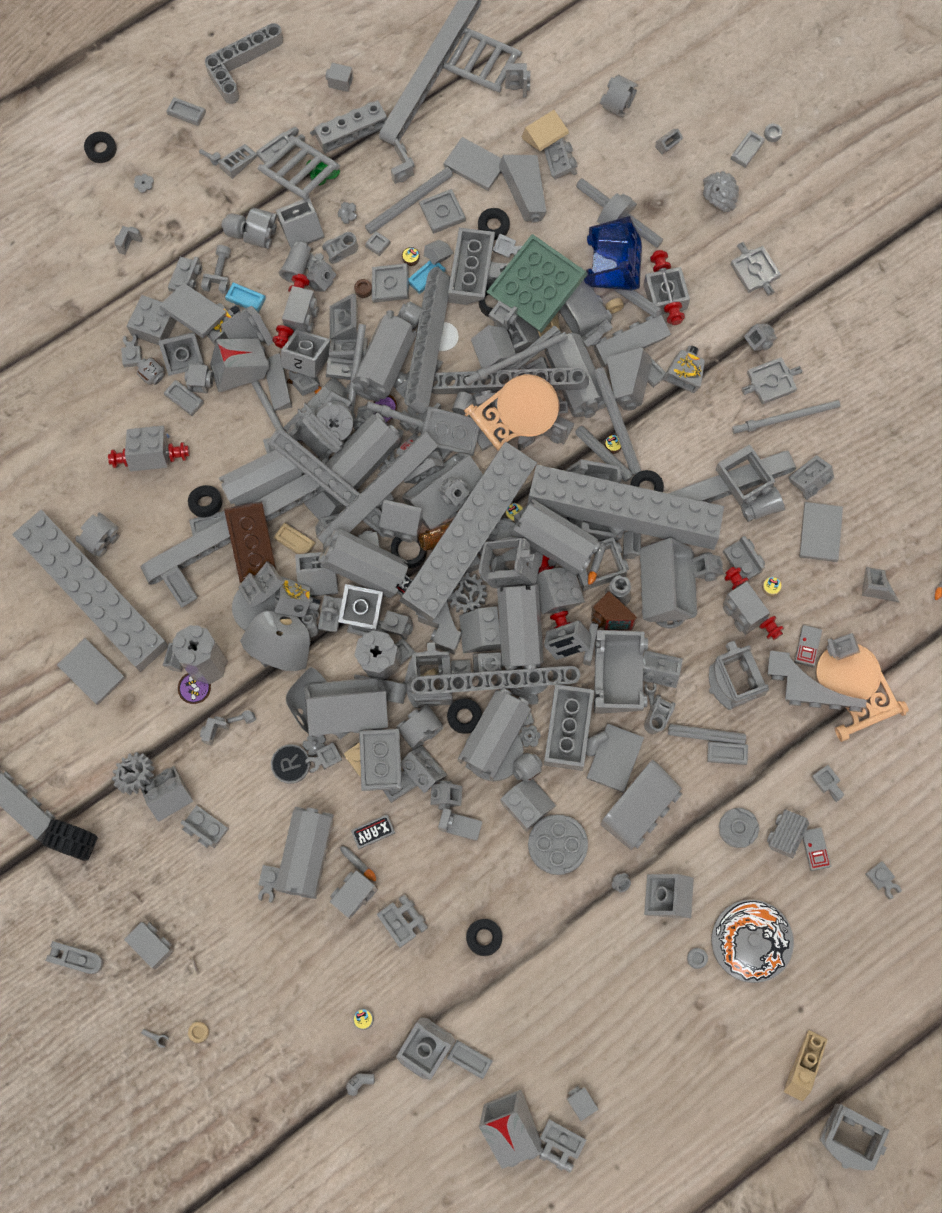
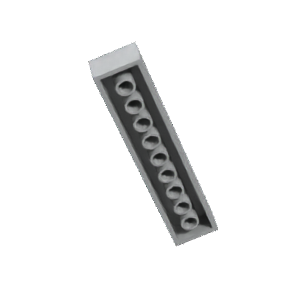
(627, 507)
(468, 532)
(91, 590)

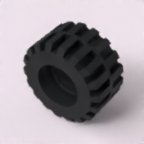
(69, 839)

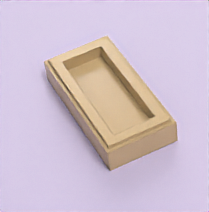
(294, 540)

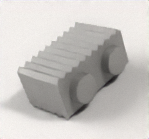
(788, 833)

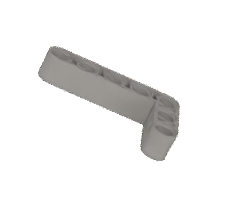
(254, 44)

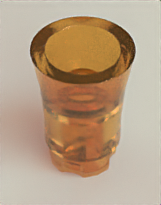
(431, 537)

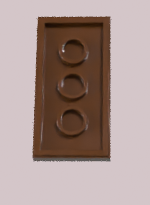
(249, 538)

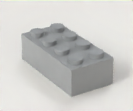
(569, 727)

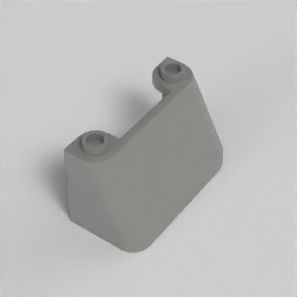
(601, 471)
(619, 671)

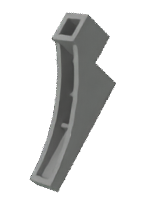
(446, 635)
(804, 689)

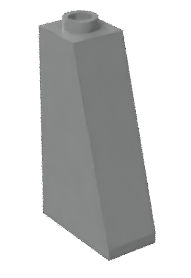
(525, 184)

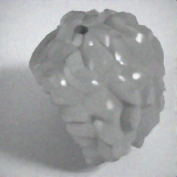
(727, 194)

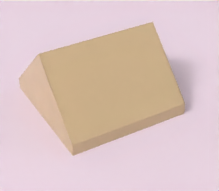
(545, 131)

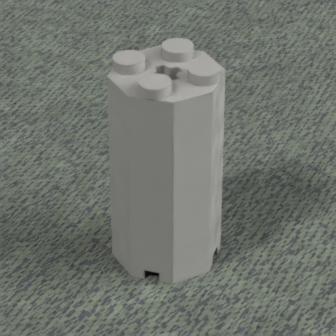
(573, 354)
(384, 357)
(365, 451)
(259, 478)
(556, 537)
(363, 562)
(520, 627)
(381, 646)
(199, 654)
(495, 733)
(304, 852)

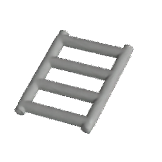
(481, 79)
(305, 149)

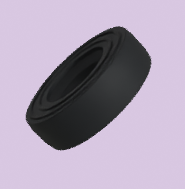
(95, 138)
(494, 213)
(647, 475)
(203, 491)
(472, 706)
(472, 932)

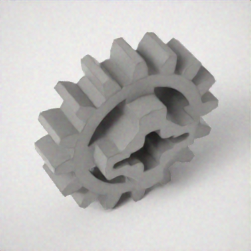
(473, 591)
(133, 773)

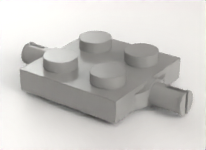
(755, 269)
(772, 380)

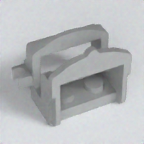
(315, 434)
(522, 554)
(428, 657)
(720, 681)
(846, 1155)

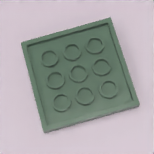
(537, 282)

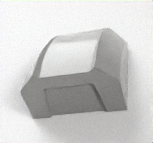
(425, 1048)

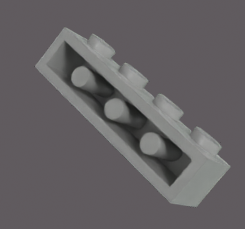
(350, 126)
(636, 337)

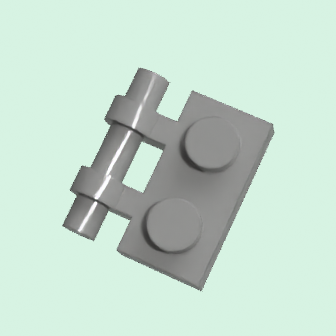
(397, 925)
(564, 1140)

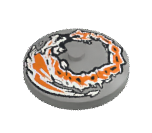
(752, 941)

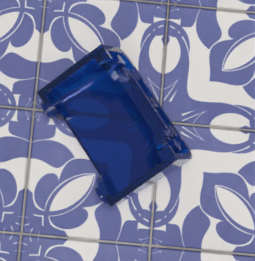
(615, 255)

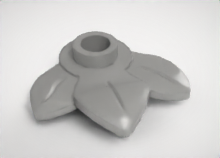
(528, 693)

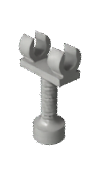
(222, 253)

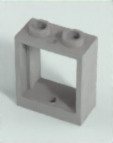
(735, 459)
(621, 564)

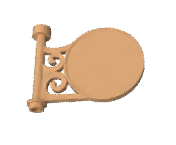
(524, 405)
(858, 678)

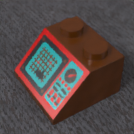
(612, 614)

